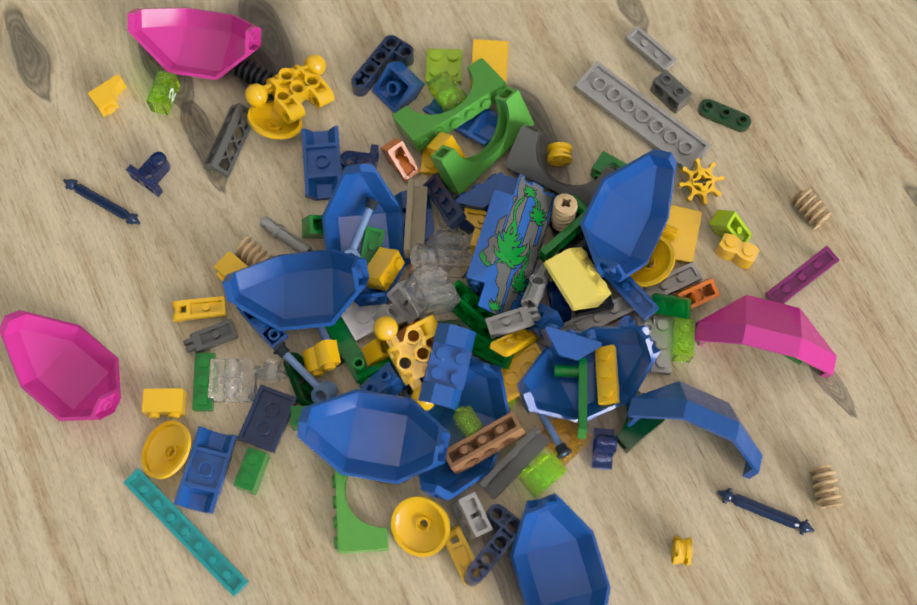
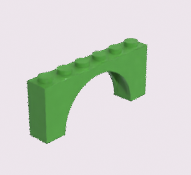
(423, 128)
(462, 172)
(354, 534)

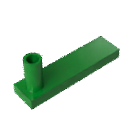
(565, 235)
(347, 347)
(581, 373)

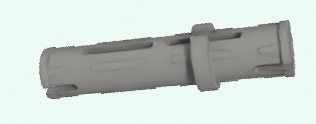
(279, 232)

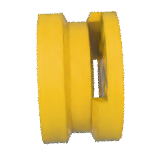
(559, 154)
(681, 550)

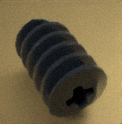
(251, 73)

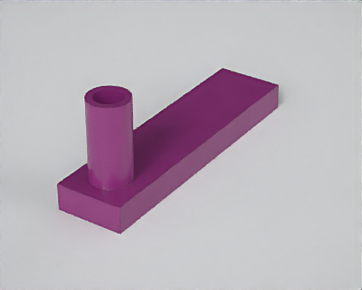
(803, 276)

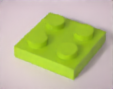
(444, 60)

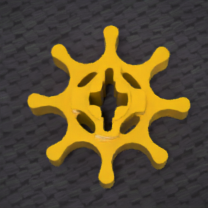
(698, 188)

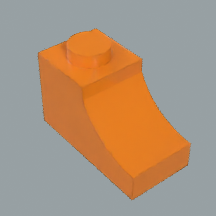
(400, 159)

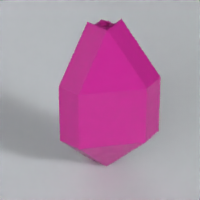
(194, 39)
(770, 328)
(62, 366)

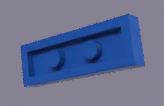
(635, 297)

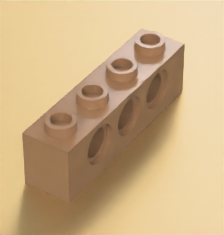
(484, 443)

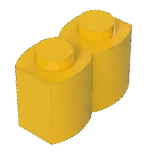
(734, 250)
(321, 358)

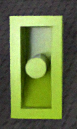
(730, 222)

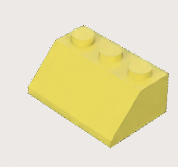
(577, 279)

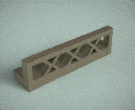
(415, 216)

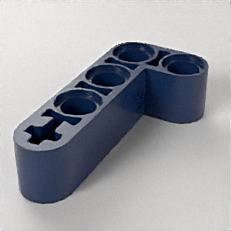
(364, 81)
(490, 549)

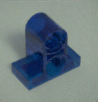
(361, 157)
(151, 168)
(558, 302)
(603, 448)

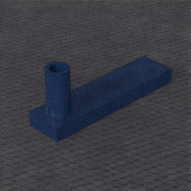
(447, 205)

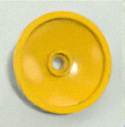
(270, 124)
(663, 262)
(166, 449)
(410, 531)

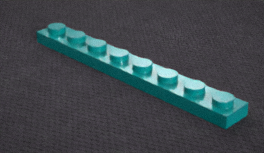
(186, 532)

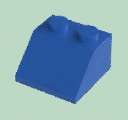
(397, 86)

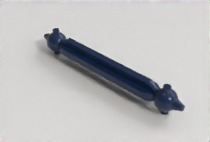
(101, 201)
(766, 511)

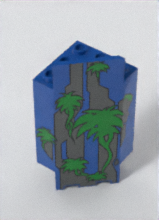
(509, 243)

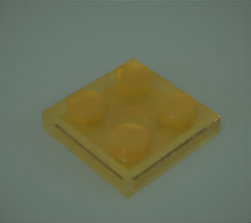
(567, 432)

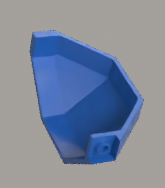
(345, 213)
(629, 214)
(298, 288)
(559, 395)
(487, 397)
(701, 409)
(374, 436)
(557, 557)

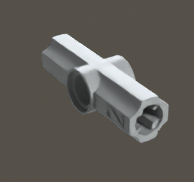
(536, 286)

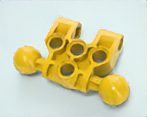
(292, 87)
(386, 329)

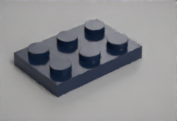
(267, 419)

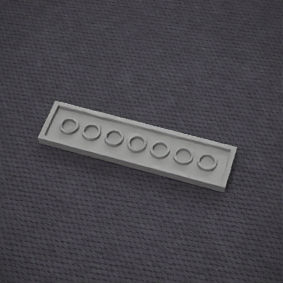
(641, 115)

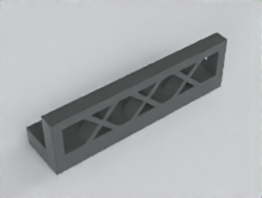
(223, 139)
(515, 462)

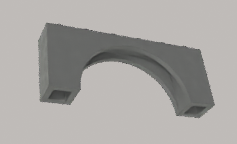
(526, 160)

